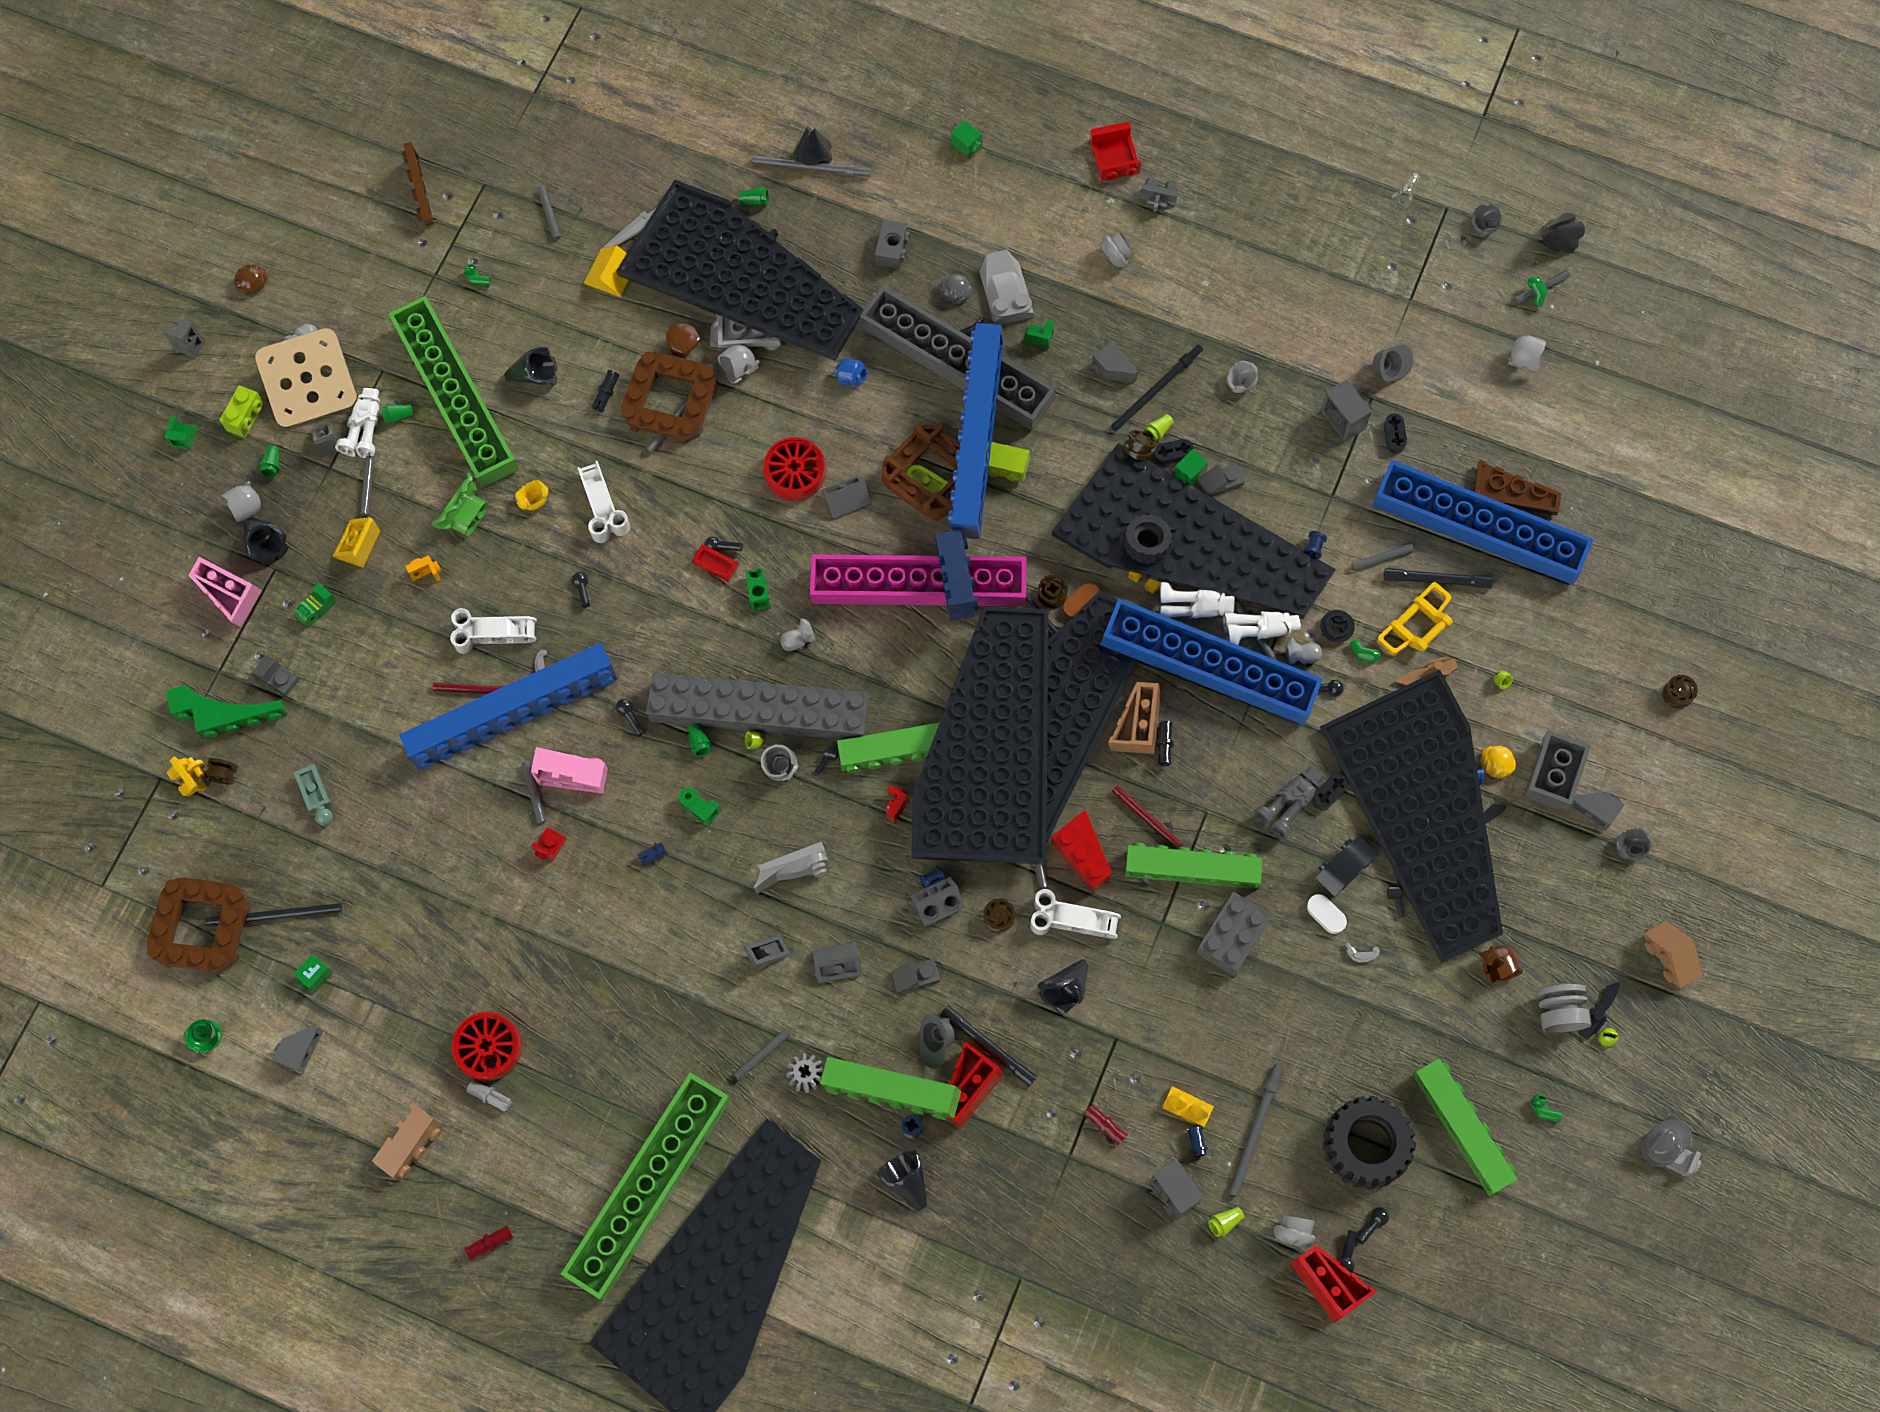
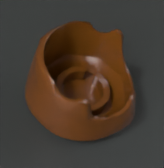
(682, 339)

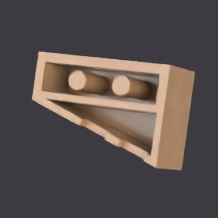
(1139, 721)
(407, 1143)

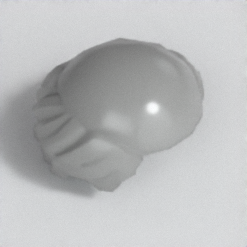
(1242, 377)

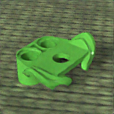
(466, 513)

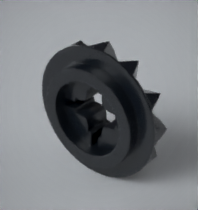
(1337, 617)

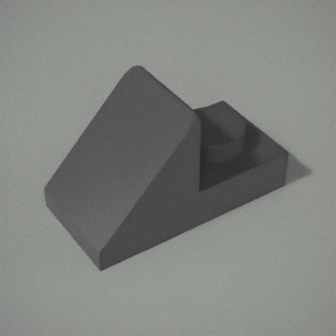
(1220, 480)
(276, 675)
(766, 952)
(915, 975)

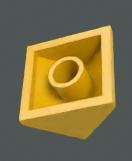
(604, 274)
(357, 541)

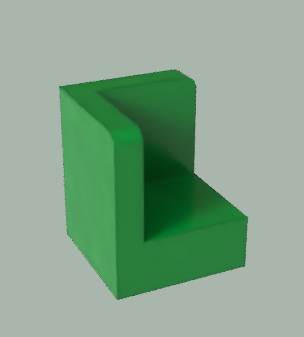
(1040, 335)
(180, 434)

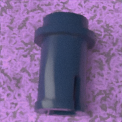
(653, 853)
(1197, 1142)

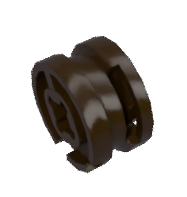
(1139, 445)
(1052, 590)
(1680, 691)
(220, 771)
(999, 915)

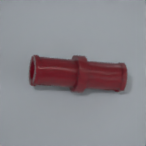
(1105, 1124)
(488, 1242)

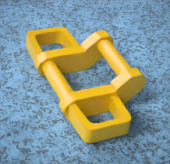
(1435, 615)

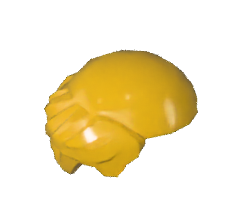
(532, 495)
(1497, 761)

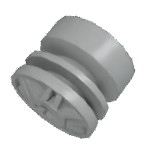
(1563, 1006)

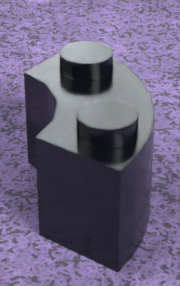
(1346, 866)

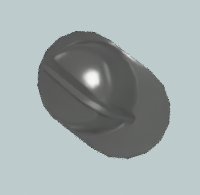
(1392, 363)
(934, 1040)
(1666, 1142)

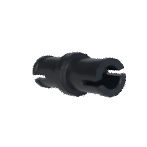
(605, 391)
(1165, 743)

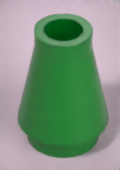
(756, 196)
(395, 412)
(270, 462)
(698, 741)

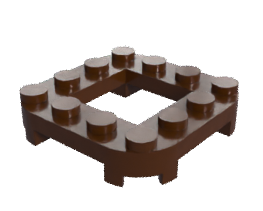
(661, 423)
(894, 468)
(227, 936)

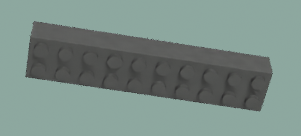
(946, 353)
(758, 706)

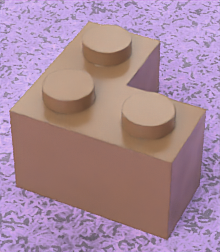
(1675, 952)

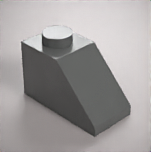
(1114, 364)
(1598, 808)
(297, 1049)

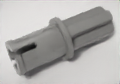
(488, 1095)

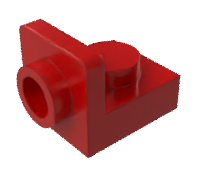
(897, 806)
(548, 845)

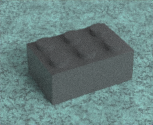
(1557, 771)
(1234, 934)

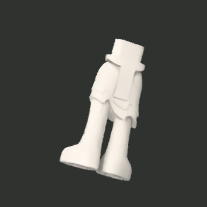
(365, 417)
(1203, 603)
(1269, 625)

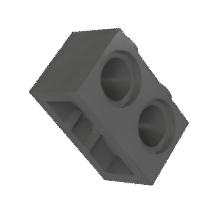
(935, 897)

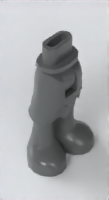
(1297, 795)

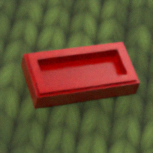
(715, 563)

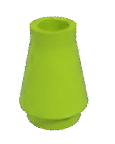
(1159, 427)
(1224, 1222)

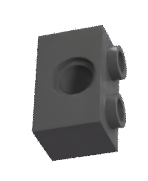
(891, 233)

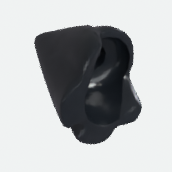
(813, 148)
(1563, 233)
(534, 367)
(264, 541)
(1065, 987)
(905, 1178)

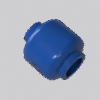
(851, 372)

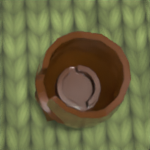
(1501, 963)

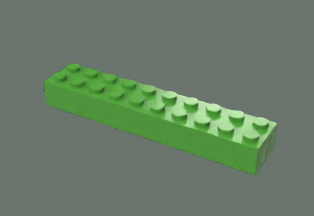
(453, 392)
(646, 1187)

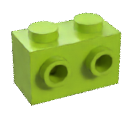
(241, 411)
(1008, 462)

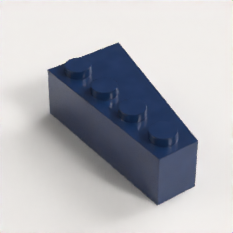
(955, 575)

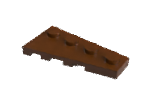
(414, 174)
(1515, 490)

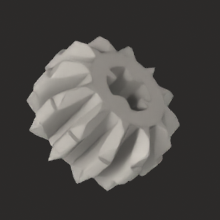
(801, 1065)

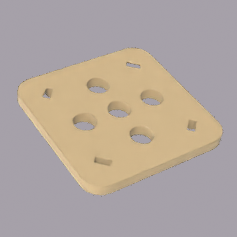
(316, 358)

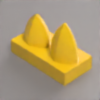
(1188, 1107)

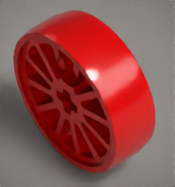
(815, 477)
(500, 1069)

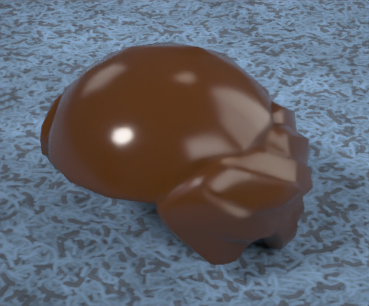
(250, 279)

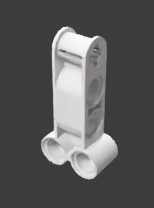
(602, 505)
(490, 630)
(1073, 918)

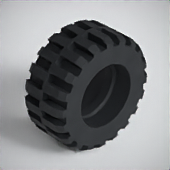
(1390, 1121)

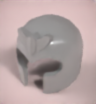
(1527, 352)
(737, 362)
(242, 502)
(779, 763)

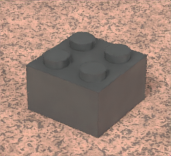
(1346, 410)
(1175, 1189)

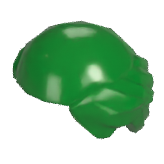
(203, 1036)

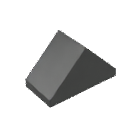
(325, 439)

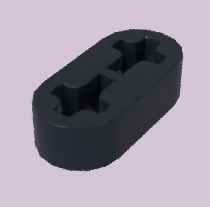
(1390, 433)
(1173, 451)
(1327, 788)

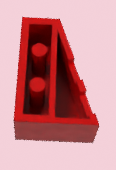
(1082, 851)
(975, 1078)
(1331, 1283)

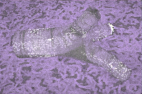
(1408, 187)

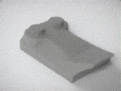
(1005, 288)
(727, 333)
(800, 863)

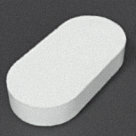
(1326, 914)

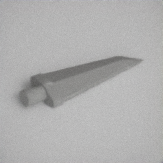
(631, 230)

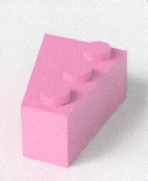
(226, 590)
(568, 771)

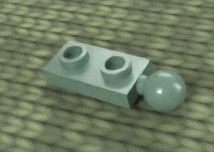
(314, 794)

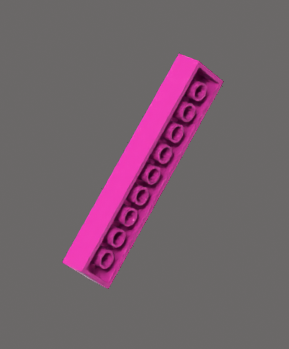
(911, 580)

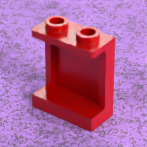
(1114, 151)

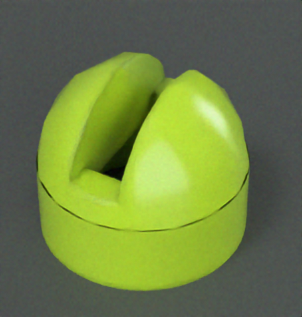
(1503, 679)
(753, 739)
(1608, 1041)

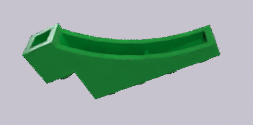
(219, 717)

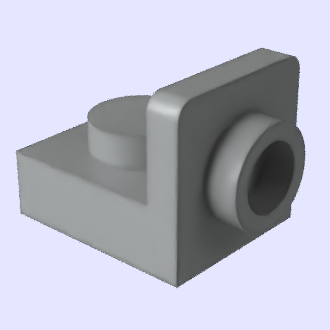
(1686, 1163)

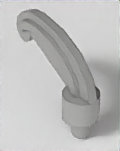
(539, 660)
(1362, 956)

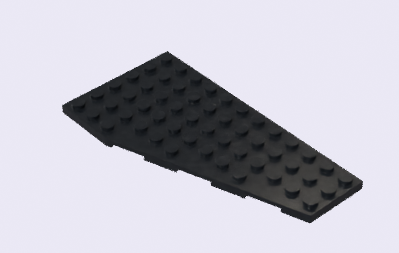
(730, 266)
(1209, 545)
(1081, 696)
(988, 759)
(1422, 796)
(707, 1293)

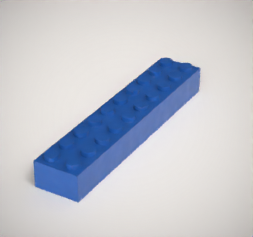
(976, 430)
(1483, 522)
(1211, 661)
(508, 707)

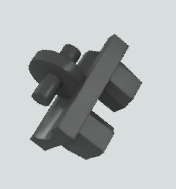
(1159, 196)

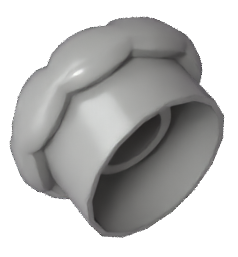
(1117, 249)
(1295, 1231)

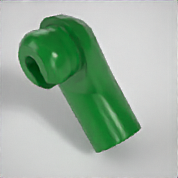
(474, 277)
(1540, 290)
(1364, 654)
(1543, 1112)

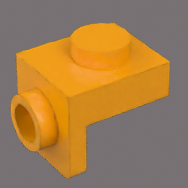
(422, 567)

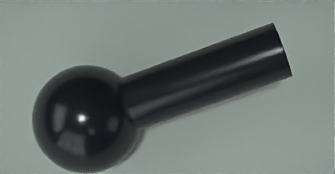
(715, 544)
(580, 581)
(1334, 688)
(625, 707)
(1379, 1217)
(1346, 1260)

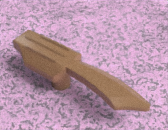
(1444, 664)

